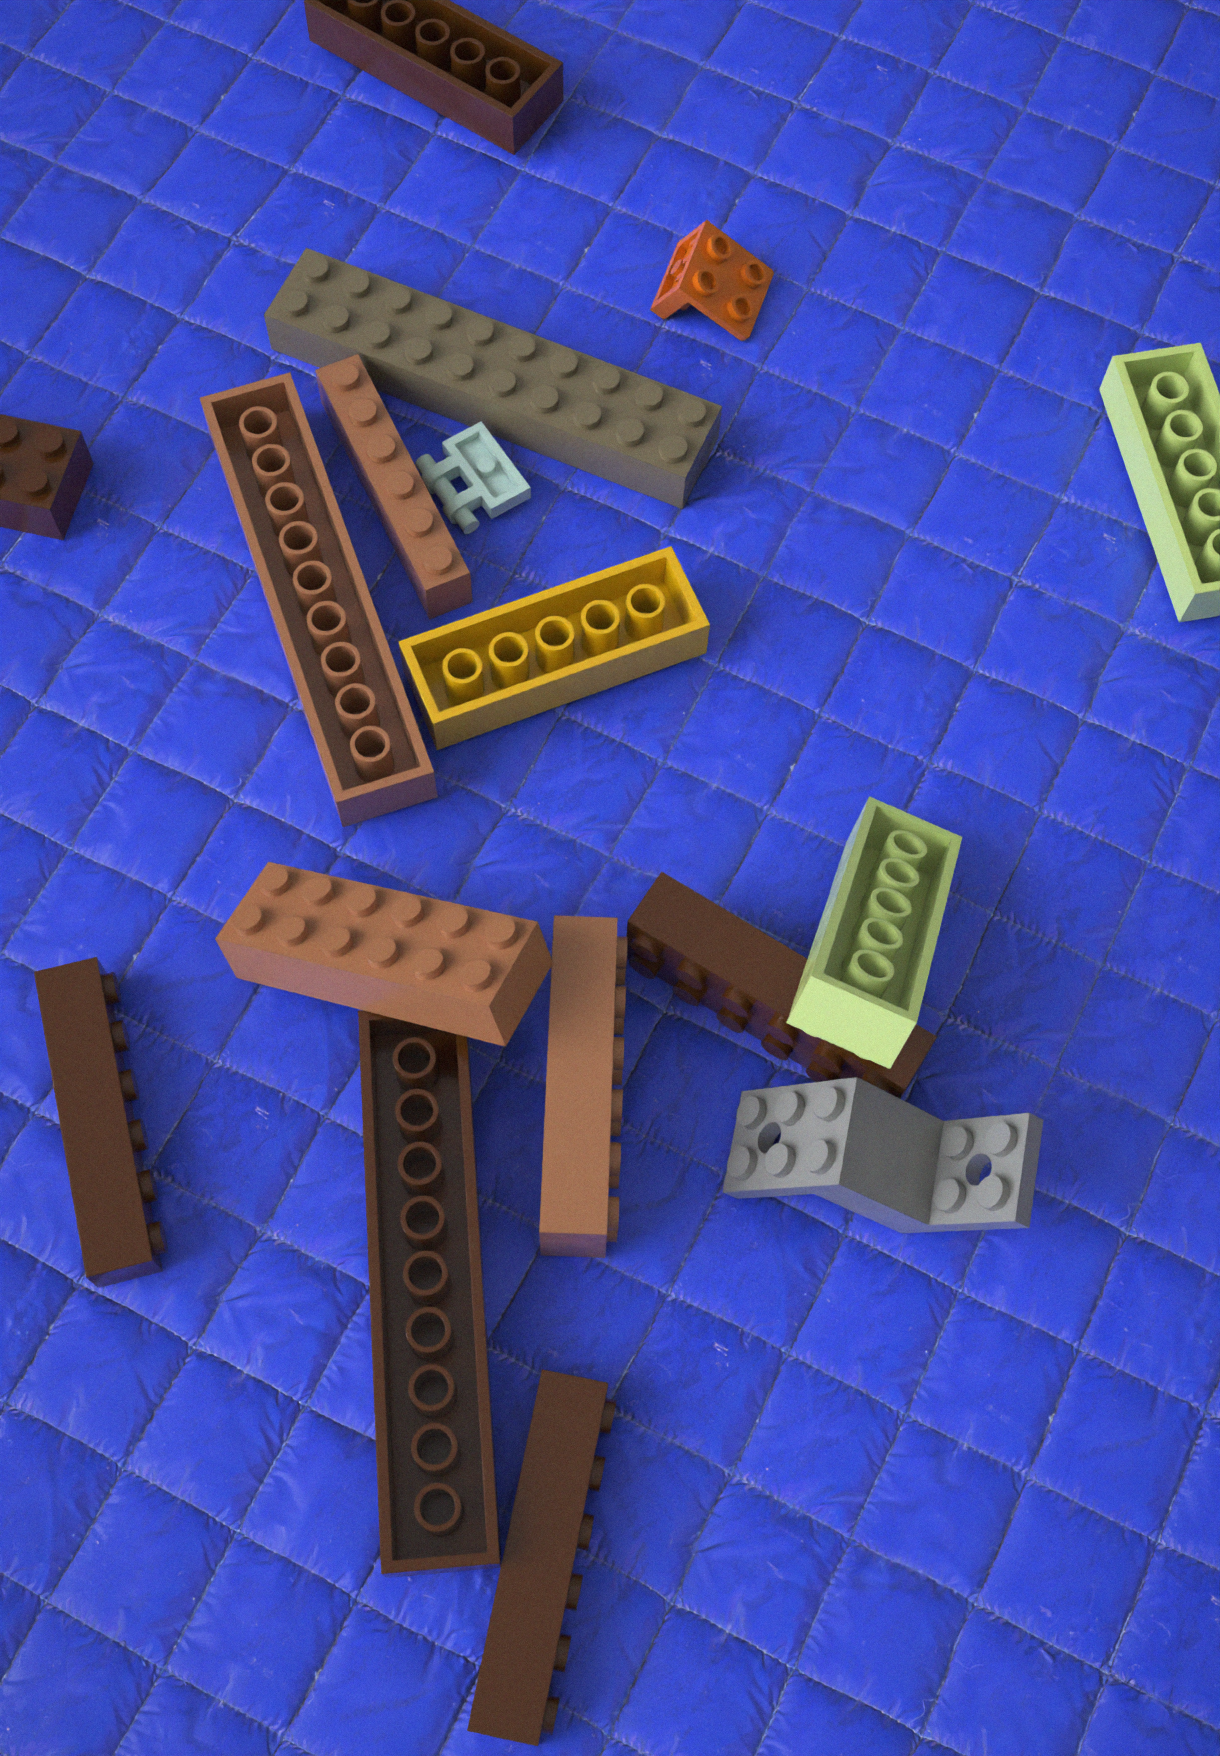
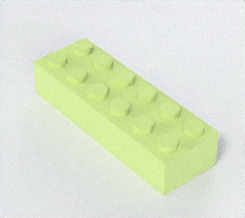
(1169, 439)
(877, 934)

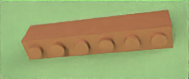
(394, 487)

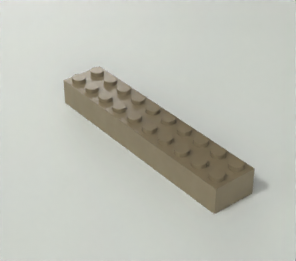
(498, 375)

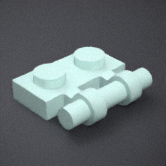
(485, 470)

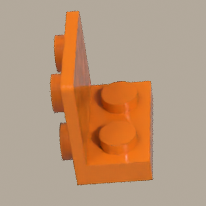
(716, 279)

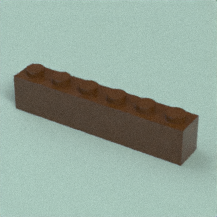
(99, 1123)
(539, 1559)

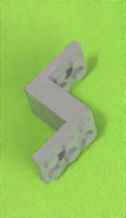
(884, 1157)

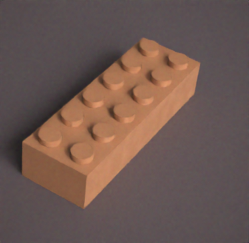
(387, 952)
(579, 1096)

